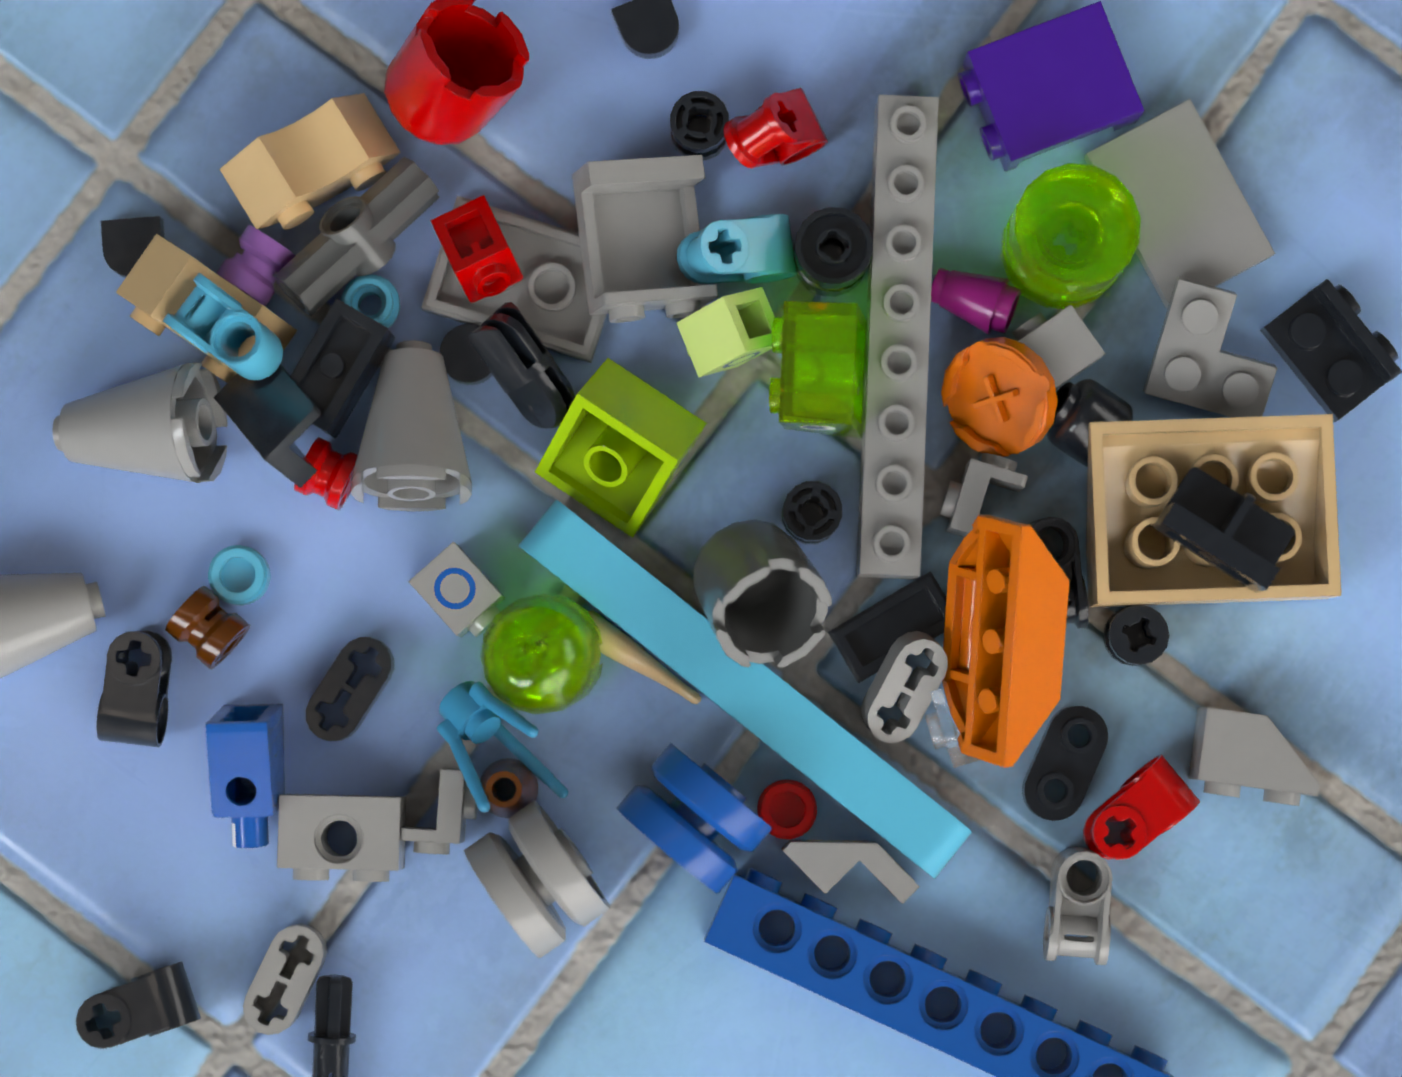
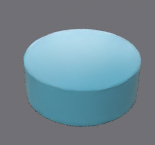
(239, 575)

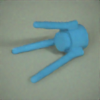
(472, 715)

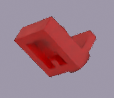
(477, 249)

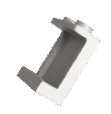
(630, 234)

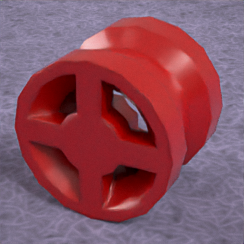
(332, 474)

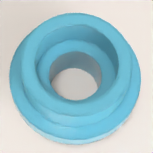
(378, 286)

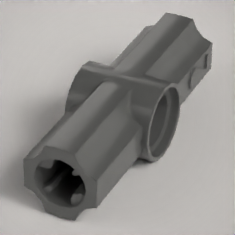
(357, 236)

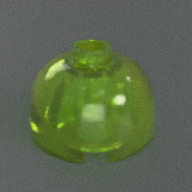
(541, 654)

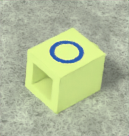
(728, 331)

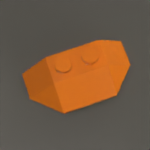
(1003, 638)

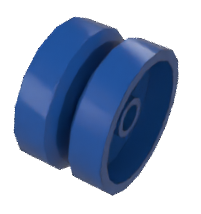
(694, 818)

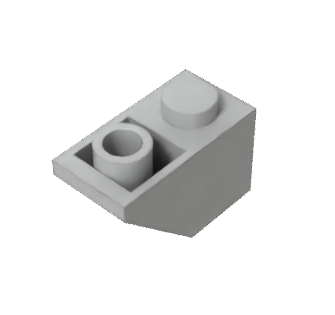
(1247, 751)

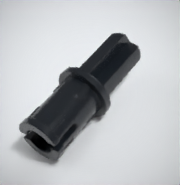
(332, 1026)

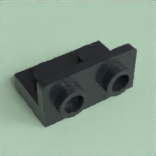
(1332, 349)

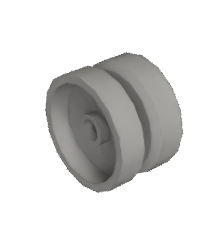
(529, 884)

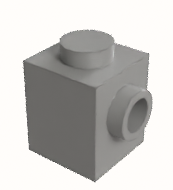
(1061, 343)

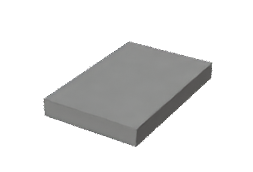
(1187, 202)
(548, 296)

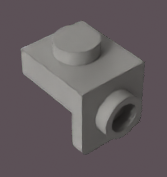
(964, 499)
(454, 807)

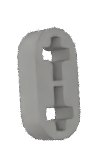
(892, 680)
(272, 972)

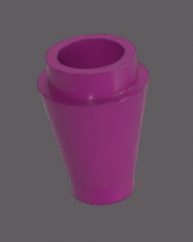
(976, 298)

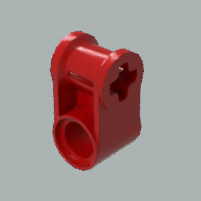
(776, 132)
(1148, 806)

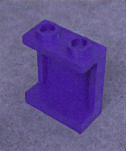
(1050, 86)

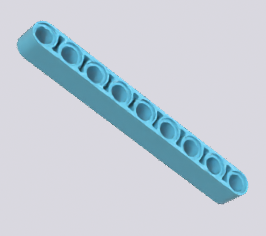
(748, 694)

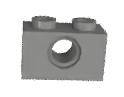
(305, 826)

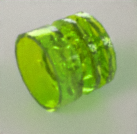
(1090, 212)

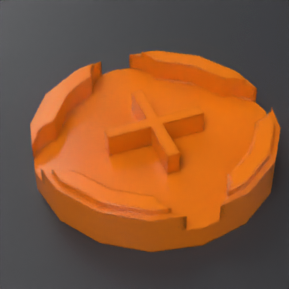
(999, 396)

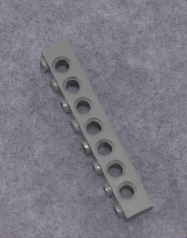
(897, 338)

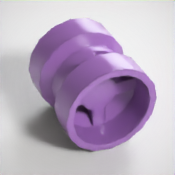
(257, 264)

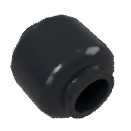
(1079, 406)

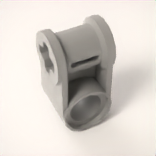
(1078, 911)

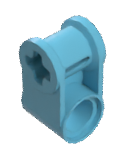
(744, 250)
(220, 325)

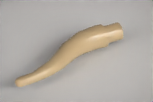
(628, 653)

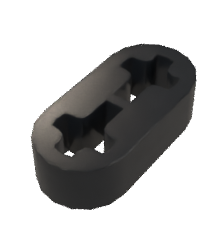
(338, 680)

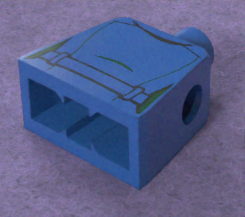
(249, 745)

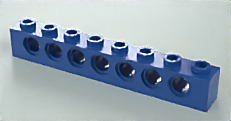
(958, 1035)

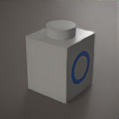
(458, 591)

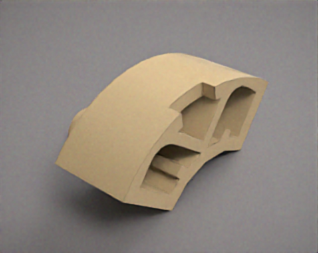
(310, 162)
(165, 280)

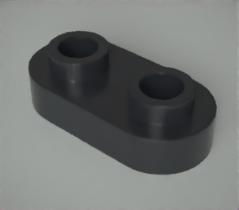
(1062, 761)

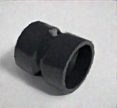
(832, 251)

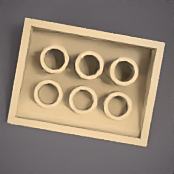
(1140, 466)

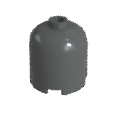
(760, 594)

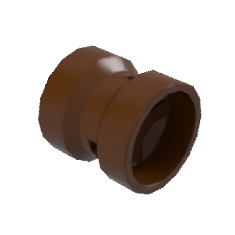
(207, 627)

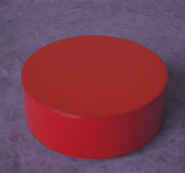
(787, 808)

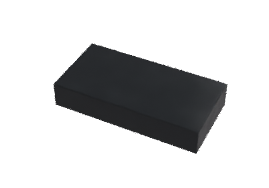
(870, 634)

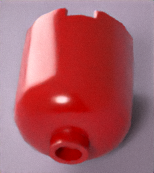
(455, 71)

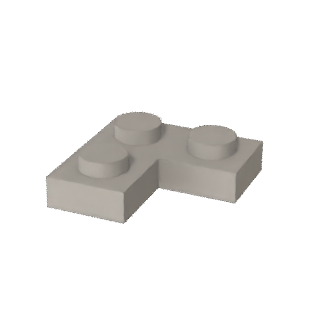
(1189, 358)

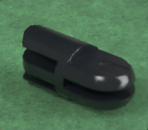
(523, 367)

